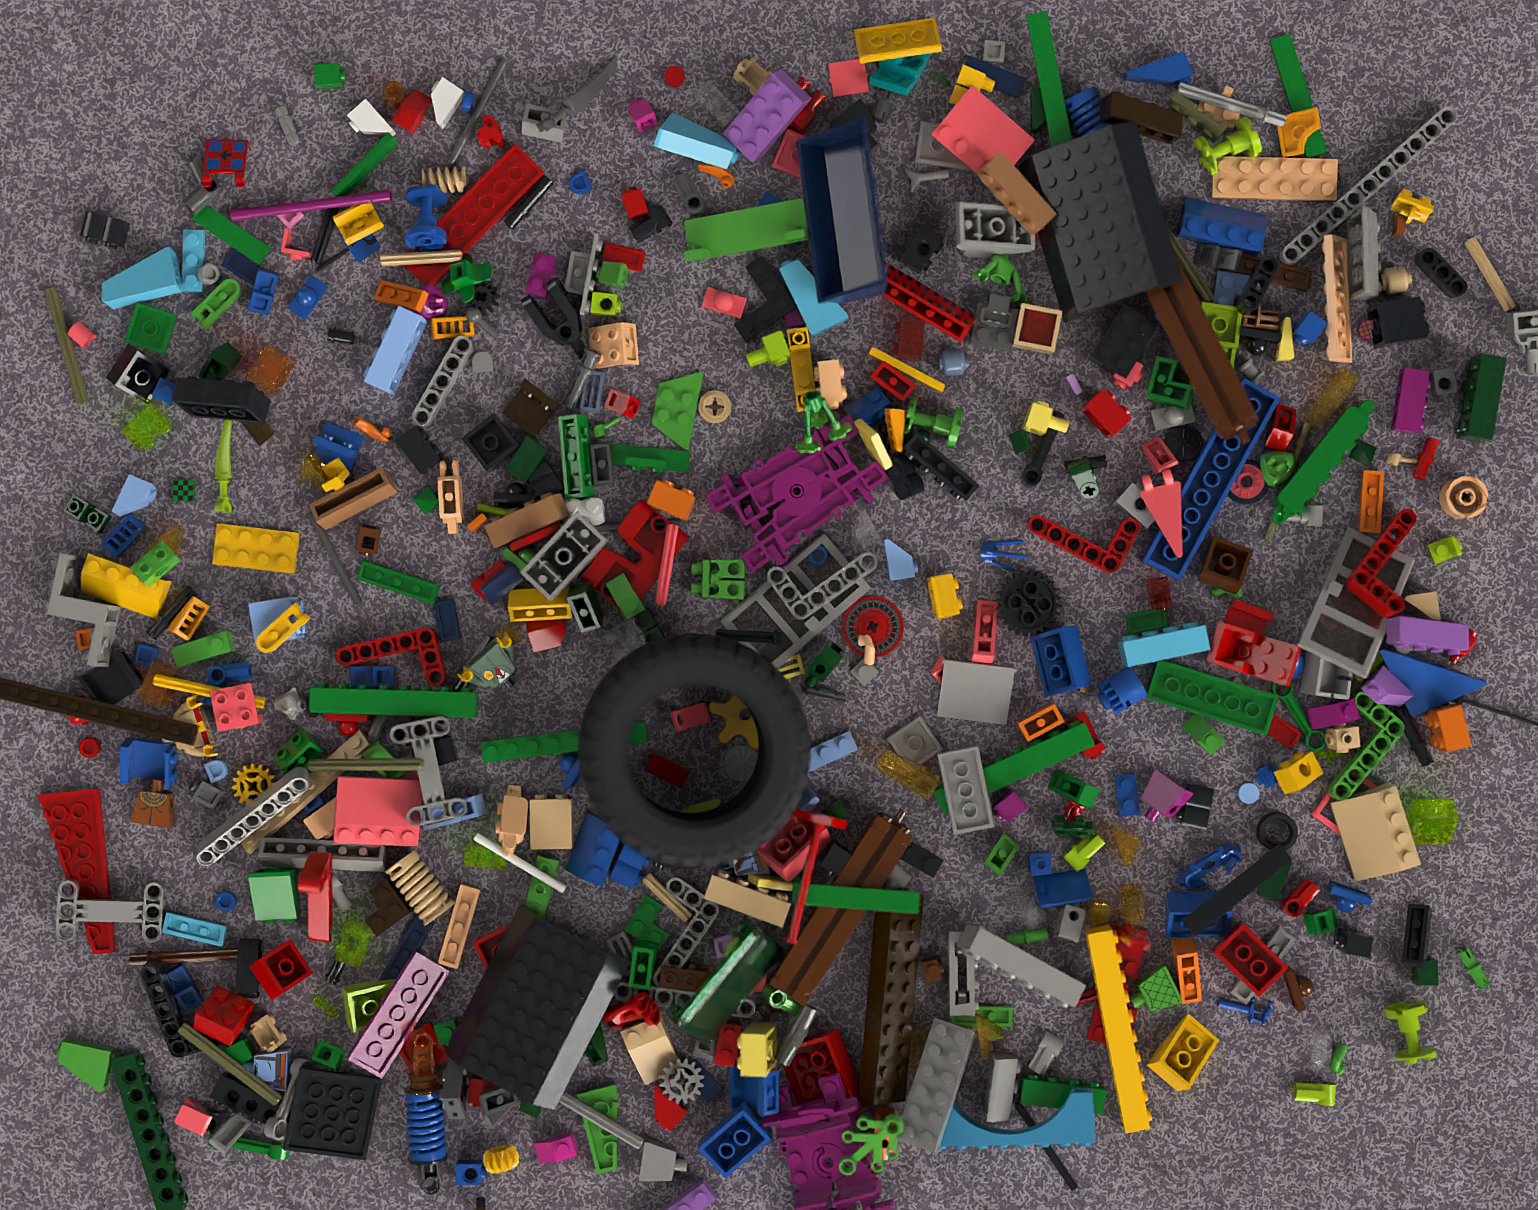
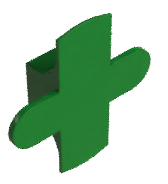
(464, 277)
(1321, 921)

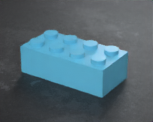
(1163, 645)

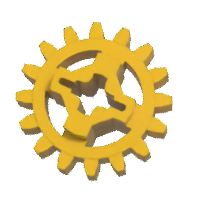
(247, 779)

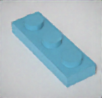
(192, 259)
(194, 929)

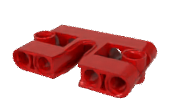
(645, 541)

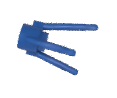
(990, 552)

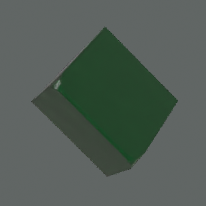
(1019, 441)

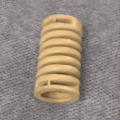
(420, 887)

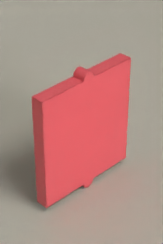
(848, 78)

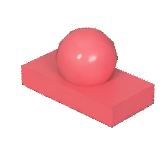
(724, 302)

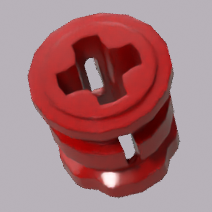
(1072, 810)

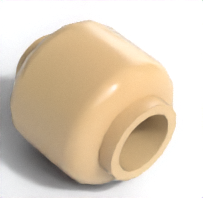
(1395, 279)

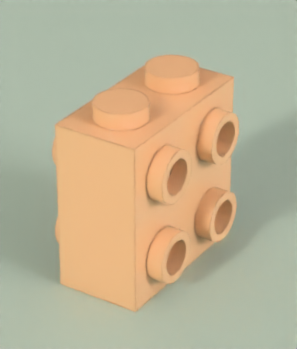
(829, 376)

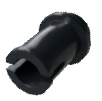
(340, 336)
(335, 972)

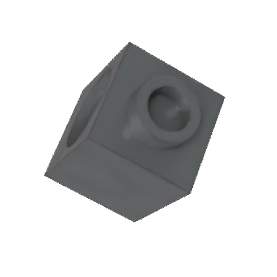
(1449, 377)

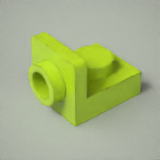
(1444, 549)

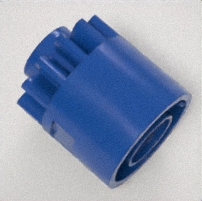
(1121, 690)

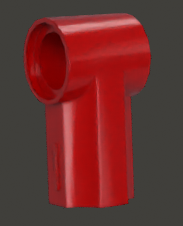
(483, 578)
(1300, 896)

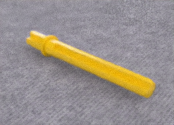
(194, 687)

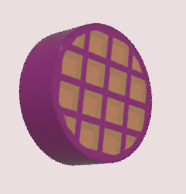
(1364, 330)

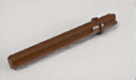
(184, 956)

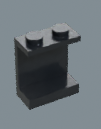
(112, 682)

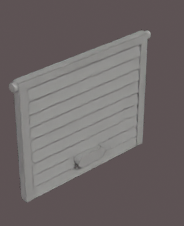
(975, 691)

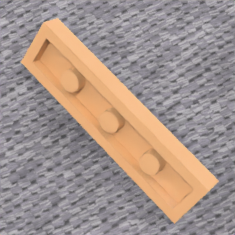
(459, 926)

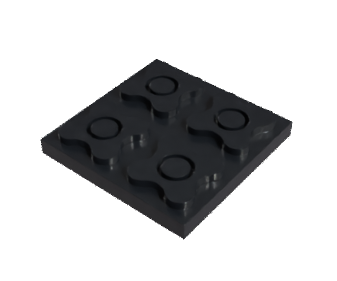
(332, 1113)

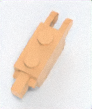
(450, 497)
(512, 819)

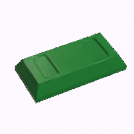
(1146, 621)

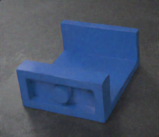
(148, 761)
(758, 1092)

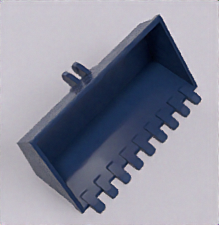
(842, 214)

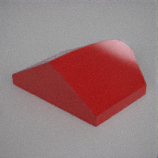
(545, 633)

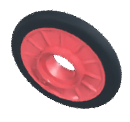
(1250, 494)

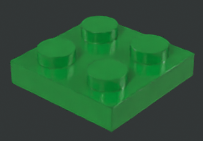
(151, 328)

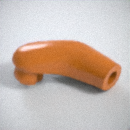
(723, 175)
(372, 430)

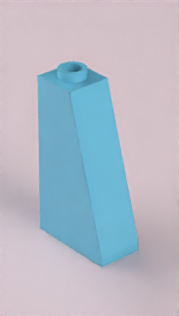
(695, 142)
(144, 281)
(803, 292)

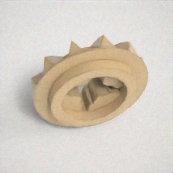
(707, 399)

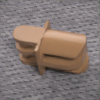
(1261, 318)

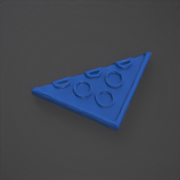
(1428, 681)

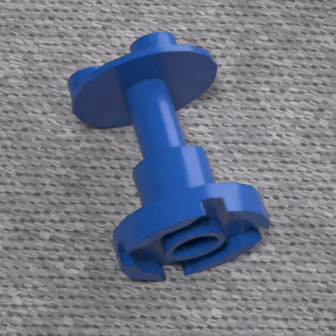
(425, 232)

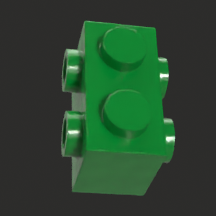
(297, 751)

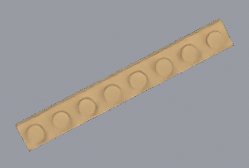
(318, 781)

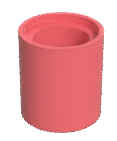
(81, 334)

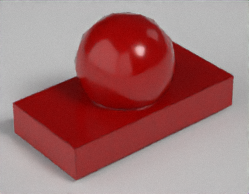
(348, 722)

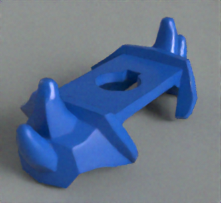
(1223, 856)

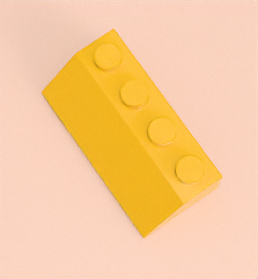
(121, 586)

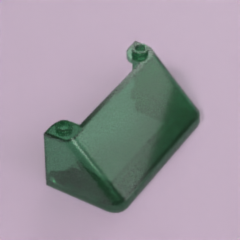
(727, 984)

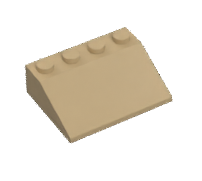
(1375, 832)

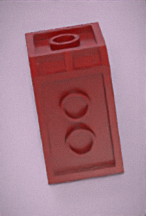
(1253, 654)

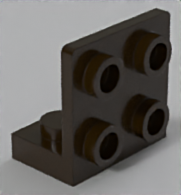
(531, 408)

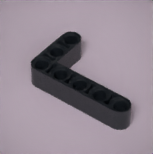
(165, 1017)

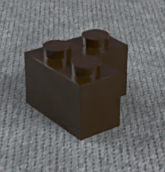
(392, 906)

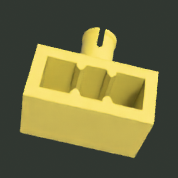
(1040, 418)

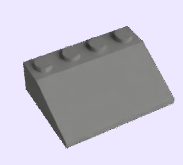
(1363, 255)

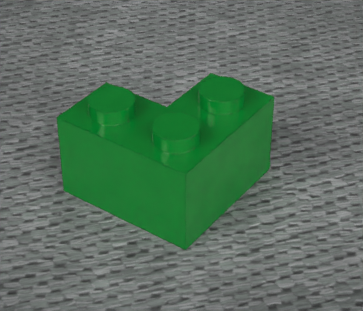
(1164, 387)

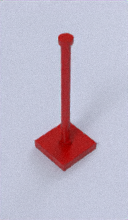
(819, 822)

